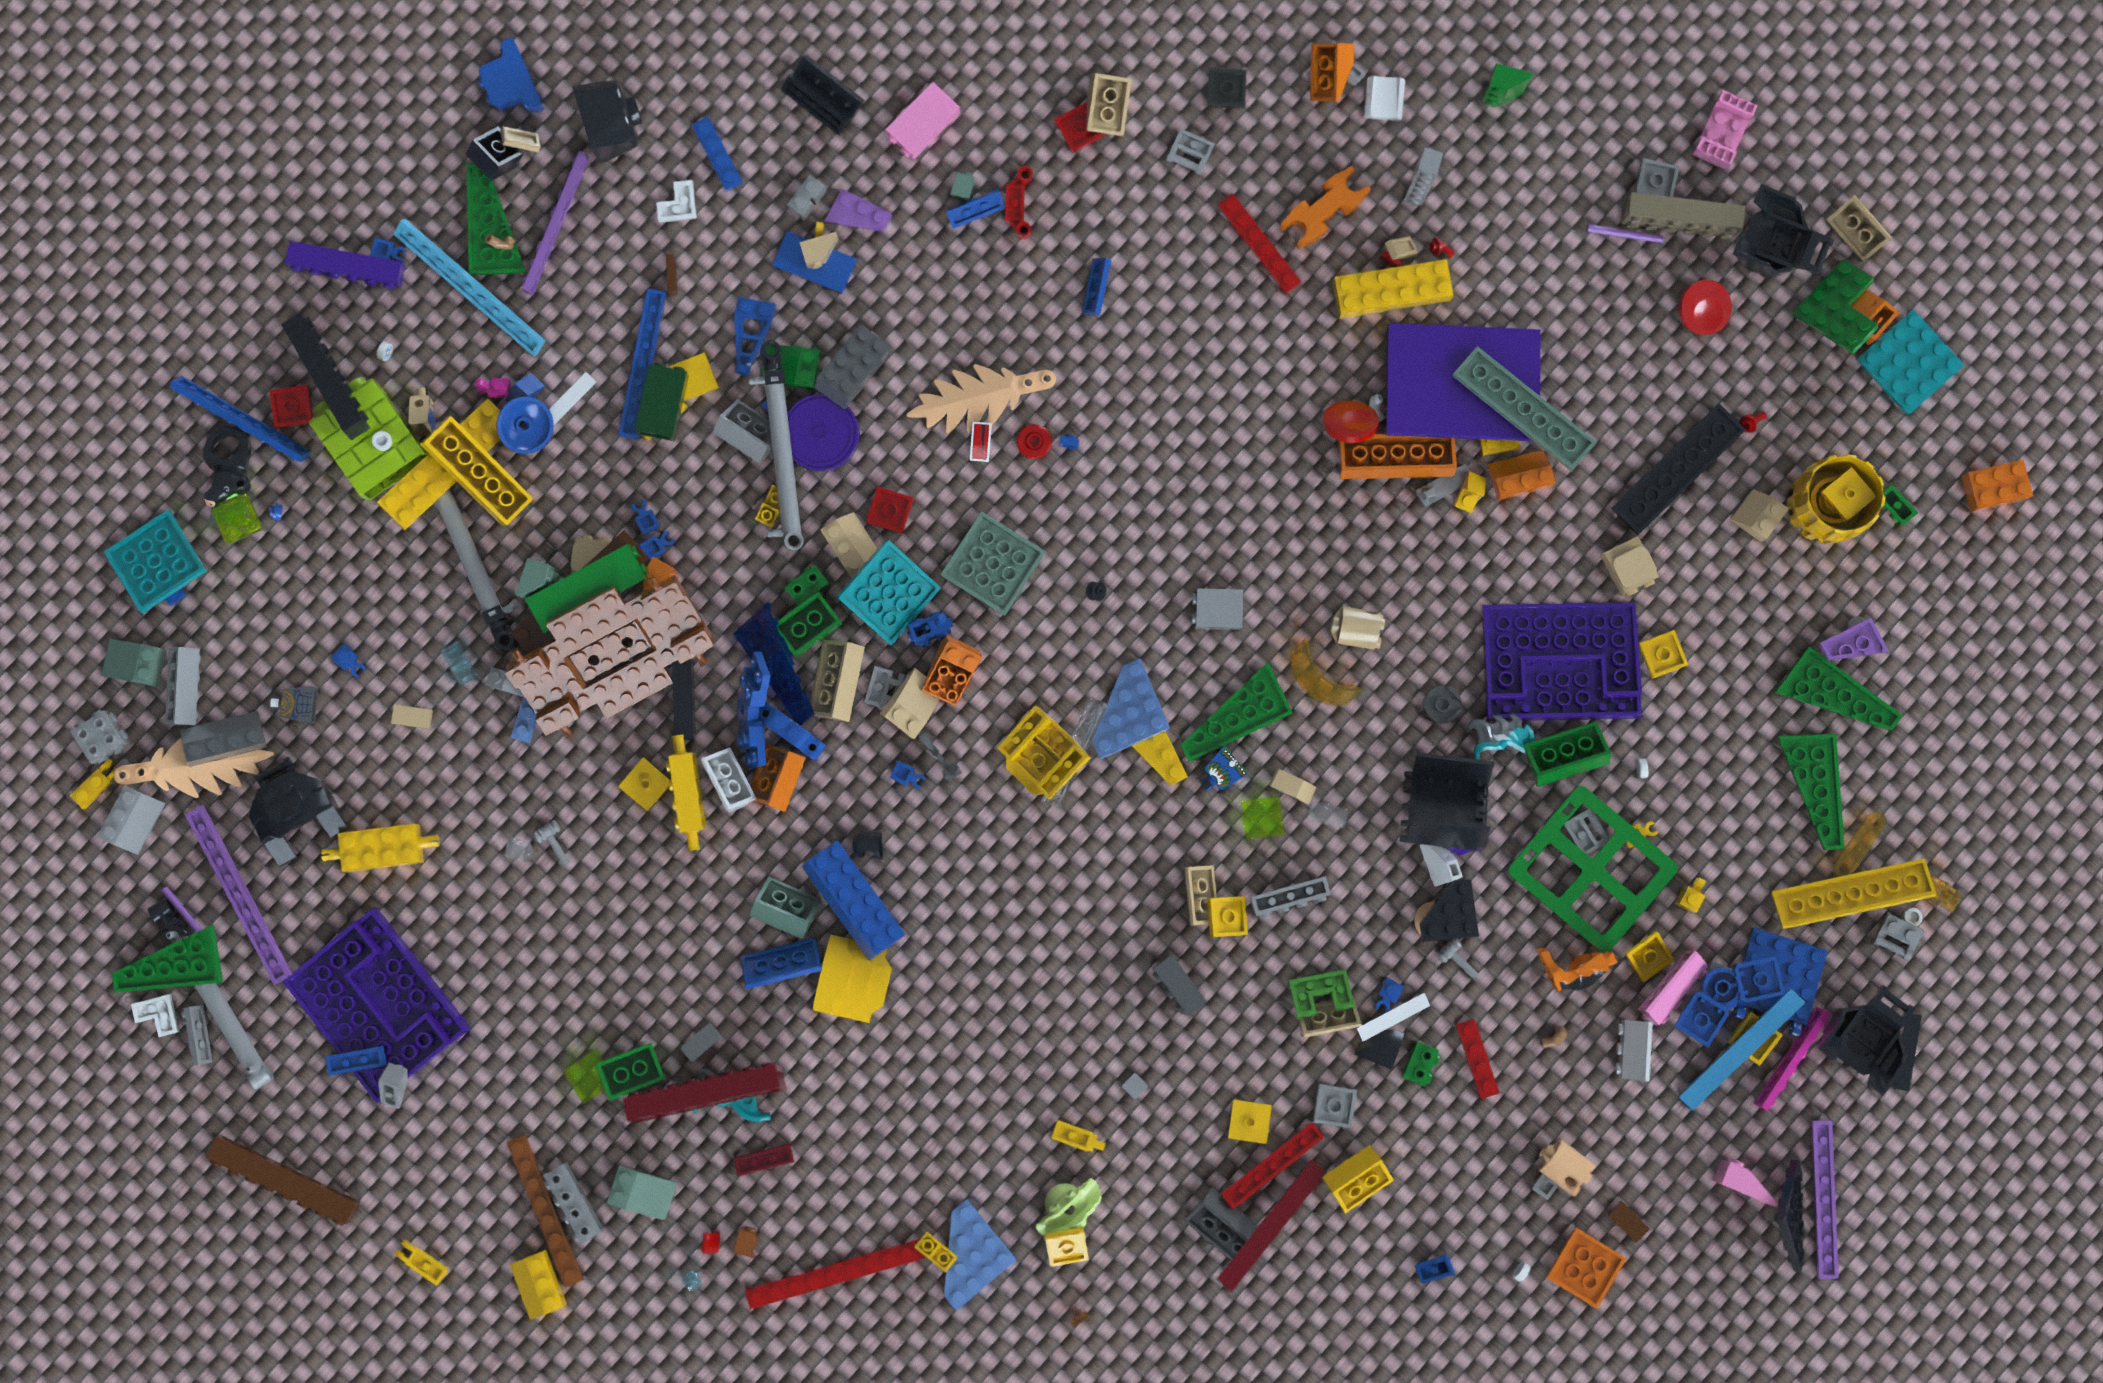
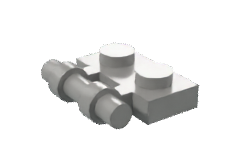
(879, 686)

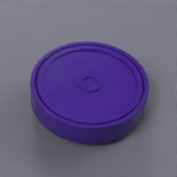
(822, 433)

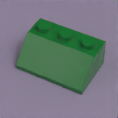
(1505, 85)

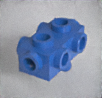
(934, 626)

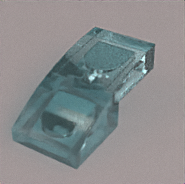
(459, 663)

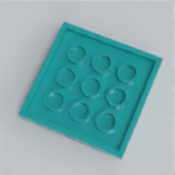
(1910, 362)
(155, 561)
(888, 592)

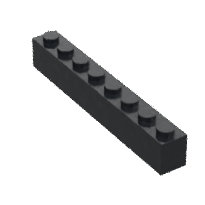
(326, 376)

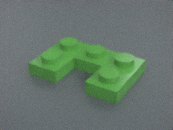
(1331, 983)

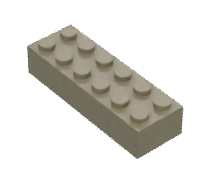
(1683, 215)

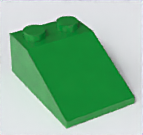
(799, 366)

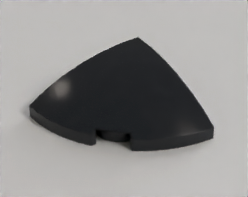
(1381, 1048)

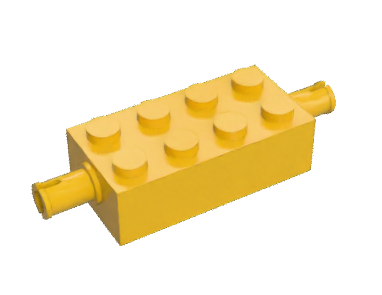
(687, 792)
(380, 848)

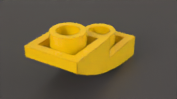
(769, 509)
(936, 1252)

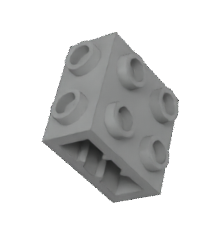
(100, 737)

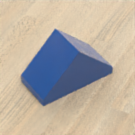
(527, 386)

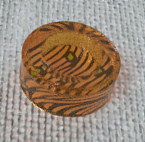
(1079, 1319)

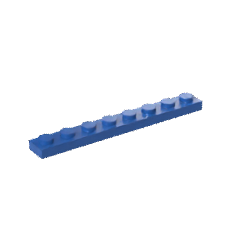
(643, 356)
(241, 419)

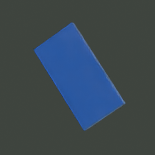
(832, 274)
(780, 963)

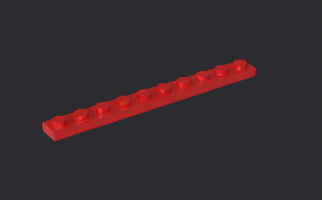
(833, 1274)

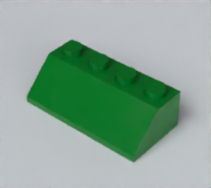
(1567, 754)

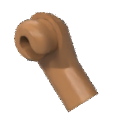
(499, 244)
(1556, 1040)

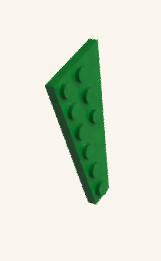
(485, 218)
(1830, 688)
(1246, 711)
(1816, 774)
(183, 963)

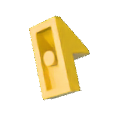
(1470, 491)

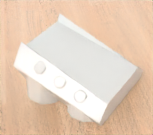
(1384, 98)

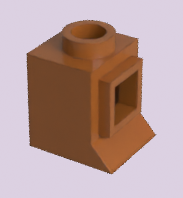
(746, 1242)

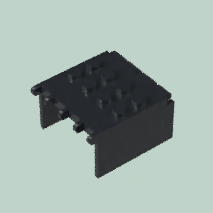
(1447, 802)

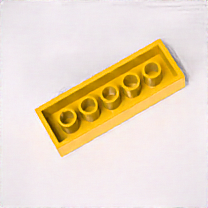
(1392, 289)
(476, 471)

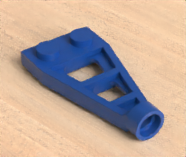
(756, 311)

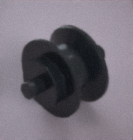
(1096, 591)

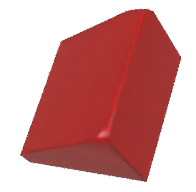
(1386, 258)
(710, 1242)

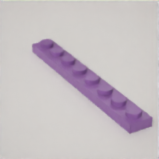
(557, 217)
(1824, 1199)

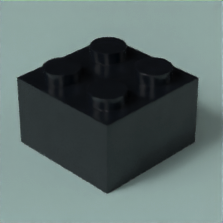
(492, 156)

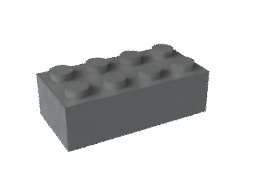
(852, 367)

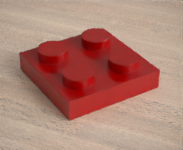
(1073, 128)
(291, 406)
(889, 510)

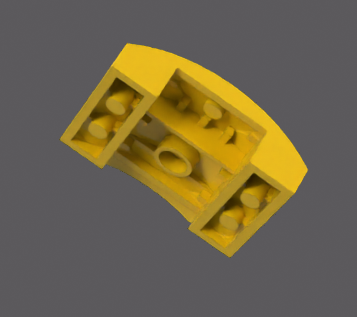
(1042, 754)
(850, 982)

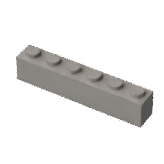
(1423, 177)

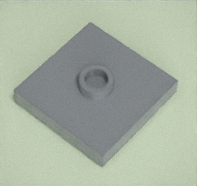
(1656, 178)
(1334, 1105)

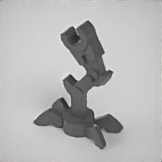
(949, 773)

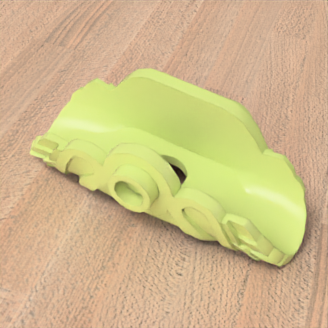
(1060, 1198)

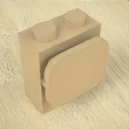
(585, 550)
(1630, 566)

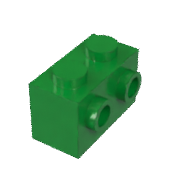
(1898, 505)
(806, 585)
(1420, 1064)

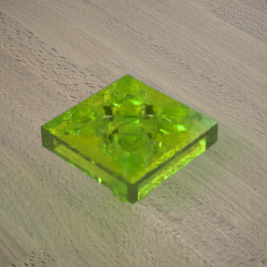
(233, 513)

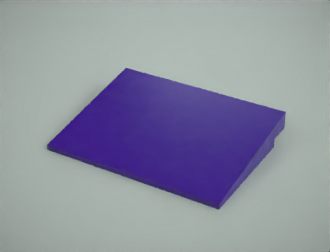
(1426, 397)
(1562, 661)
(376, 993)

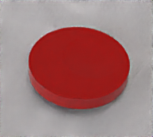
(1705, 307)
(1350, 421)

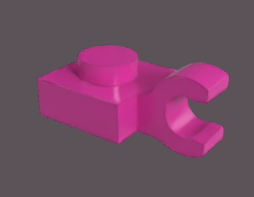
(495, 388)

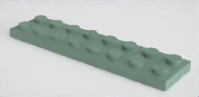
(1524, 409)

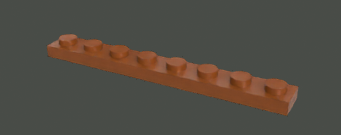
(545, 1211)

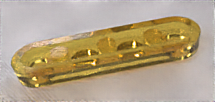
(1859, 844)

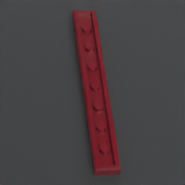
(1270, 1226)

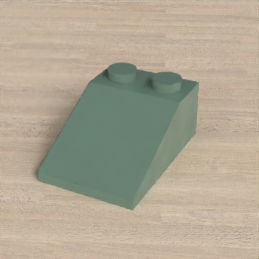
(134, 662)
(641, 1192)

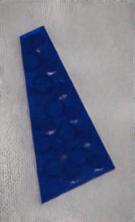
(762, 635)

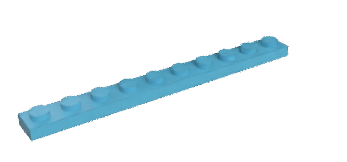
(469, 287)

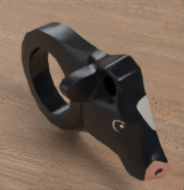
(231, 473)

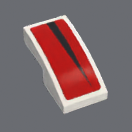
(980, 441)

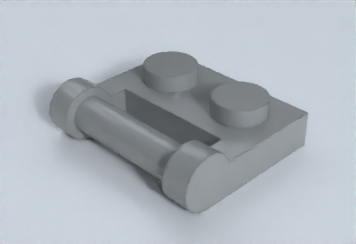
(1191, 145)
(1582, 835)
(1900, 930)

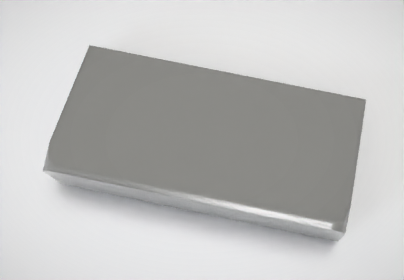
(701, 1042)

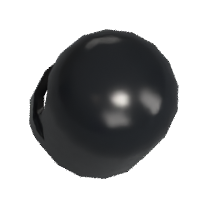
(868, 842)

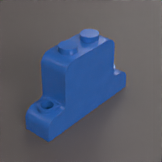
(509, 81)
(791, 731)

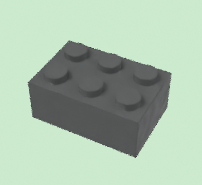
(1178, 985)

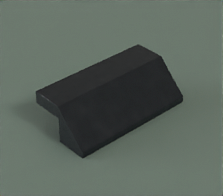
(822, 94)

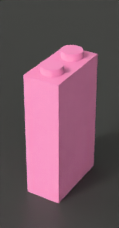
(922, 121)

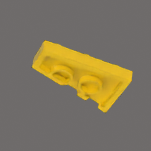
(1162, 757)

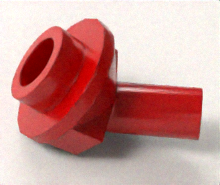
(1437, 246)
(1750, 422)

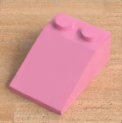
(1735, 1176)

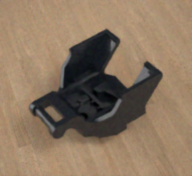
(1780, 237)
(289, 804)
(1869, 1039)

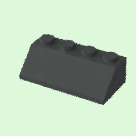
(223, 738)
(1220, 1224)

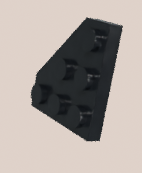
(1451, 915)

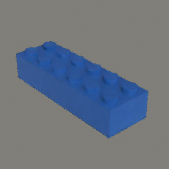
(853, 900)

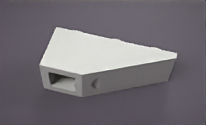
(1441, 864)

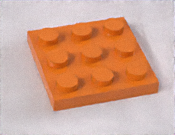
(1586, 1267)

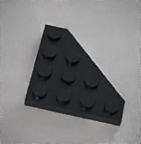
(1790, 1216)

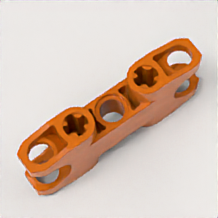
(1336, 198)

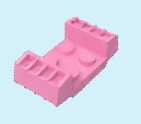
(1724, 130)

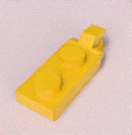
(1076, 1137)

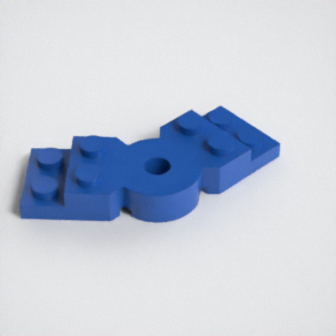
(753, 694)
(1746, 981)

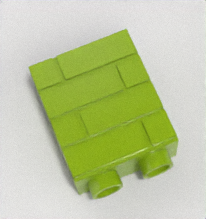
(364, 465)

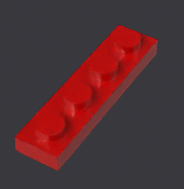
(1477, 1059)

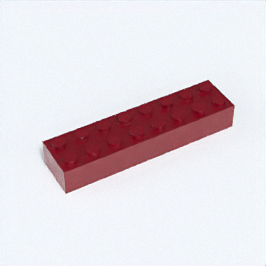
(705, 1093)

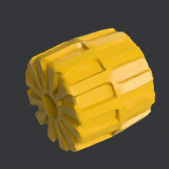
(1817, 515)

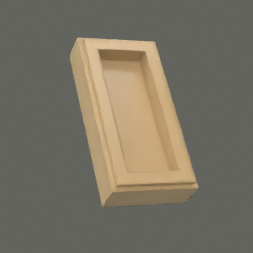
(520, 139)
(1401, 248)
(412, 716)

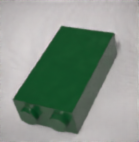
(662, 402)

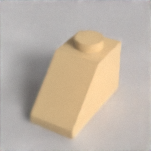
(817, 250)

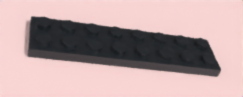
(1678, 469)

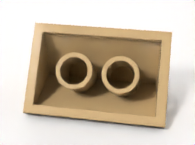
(1859, 228)
(1199, 887)
(1329, 1020)

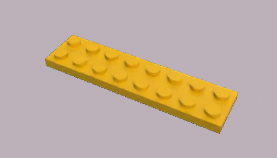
(429, 479)
(1853, 893)

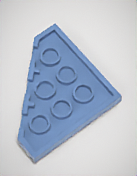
(1131, 712)
(979, 1255)

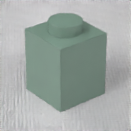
(963, 186)

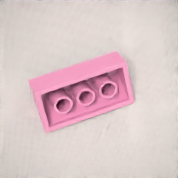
(1673, 987)

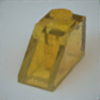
(1946, 895)

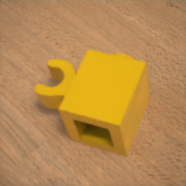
(1690, 897)

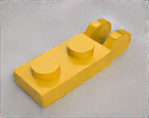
(93, 786)
(423, 1263)

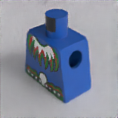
(1222, 771)

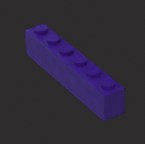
(345, 264)

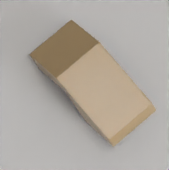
(1292, 786)

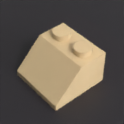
(1759, 515)

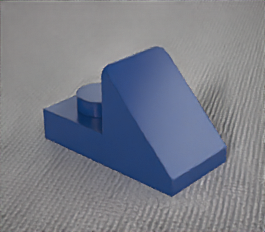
(1434, 1268)

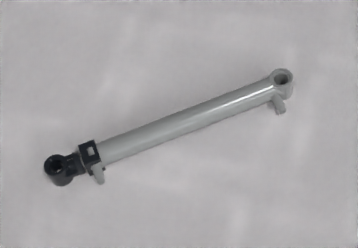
(781, 445)
(492, 612)
(257, 1071)

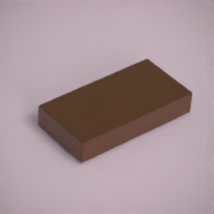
(671, 274)
(1628, 1221)

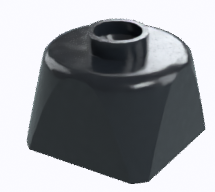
(608, 118)

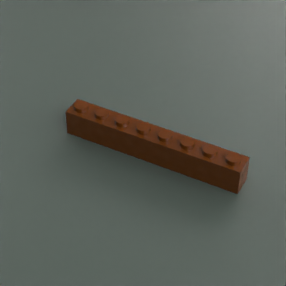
(283, 1180)

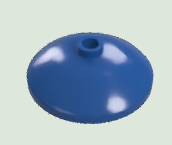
(537, 426)

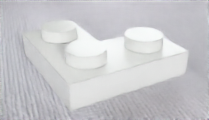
(682, 207)
(159, 1009)

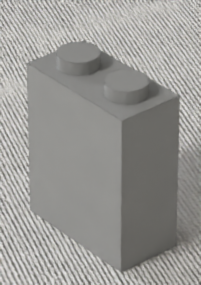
(1218, 609)

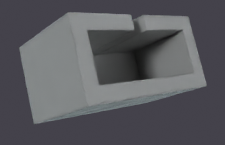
(800, 202)

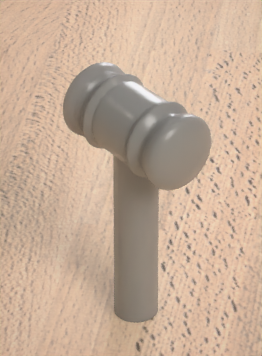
(547, 832)
(1449, 951)

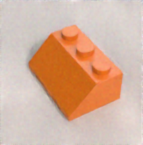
(1521, 475)
(777, 779)

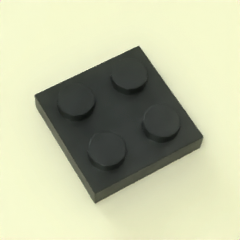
(1227, 88)

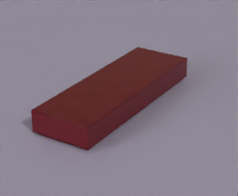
(763, 1160)

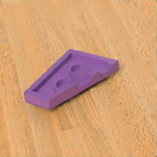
(857, 212)
(1854, 642)

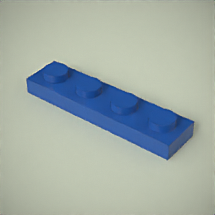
(717, 153)

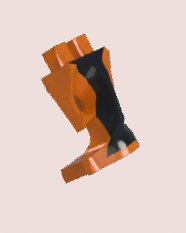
(1582, 971)

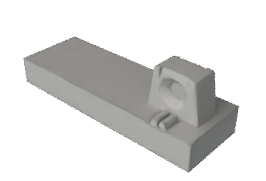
(1442, 487)
(197, 1034)

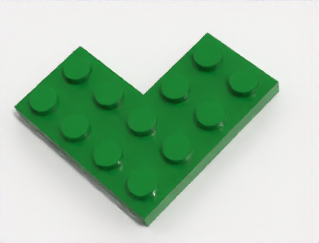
(1830, 309)

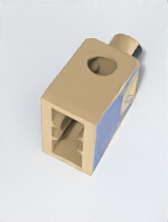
(421, 413)

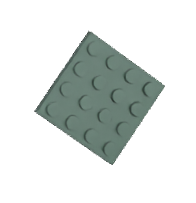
(993, 563)

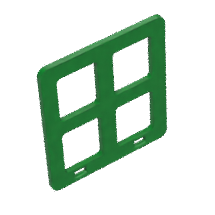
(1593, 869)

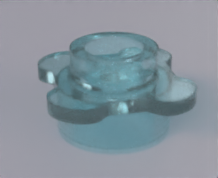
(692, 1281)

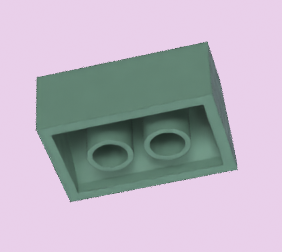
(536, 577)
(785, 907)

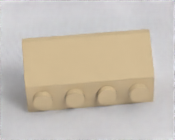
(849, 542)
(836, 679)

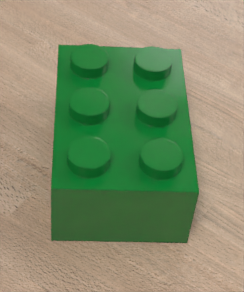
(808, 624)
(629, 1072)

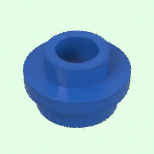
(276, 511)

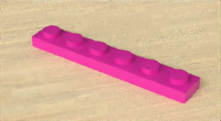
(1792, 1058)

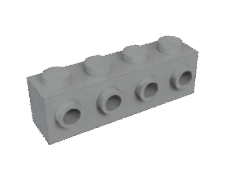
(182, 686)
(1289, 896)
(573, 1203)

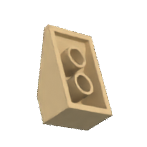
(1107, 103)
(910, 706)

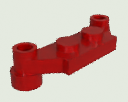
(1015, 202)

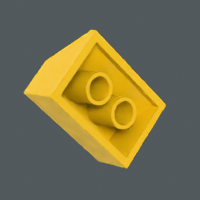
(1357, 1178)
(538, 1284)

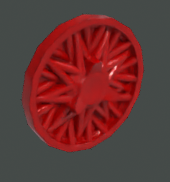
(1034, 441)

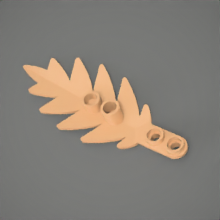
(977, 396)
(176, 771)

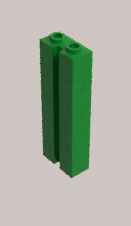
(615, 569)

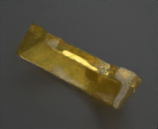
(1315, 683)

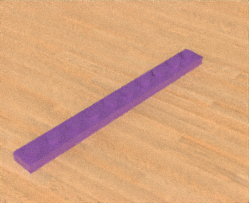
(238, 894)

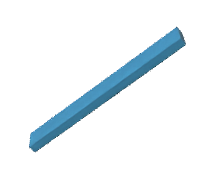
(1741, 1049)

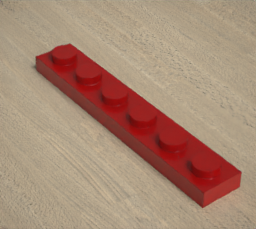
(1259, 243)
(1272, 1165)

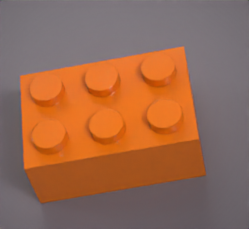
(1997, 486)

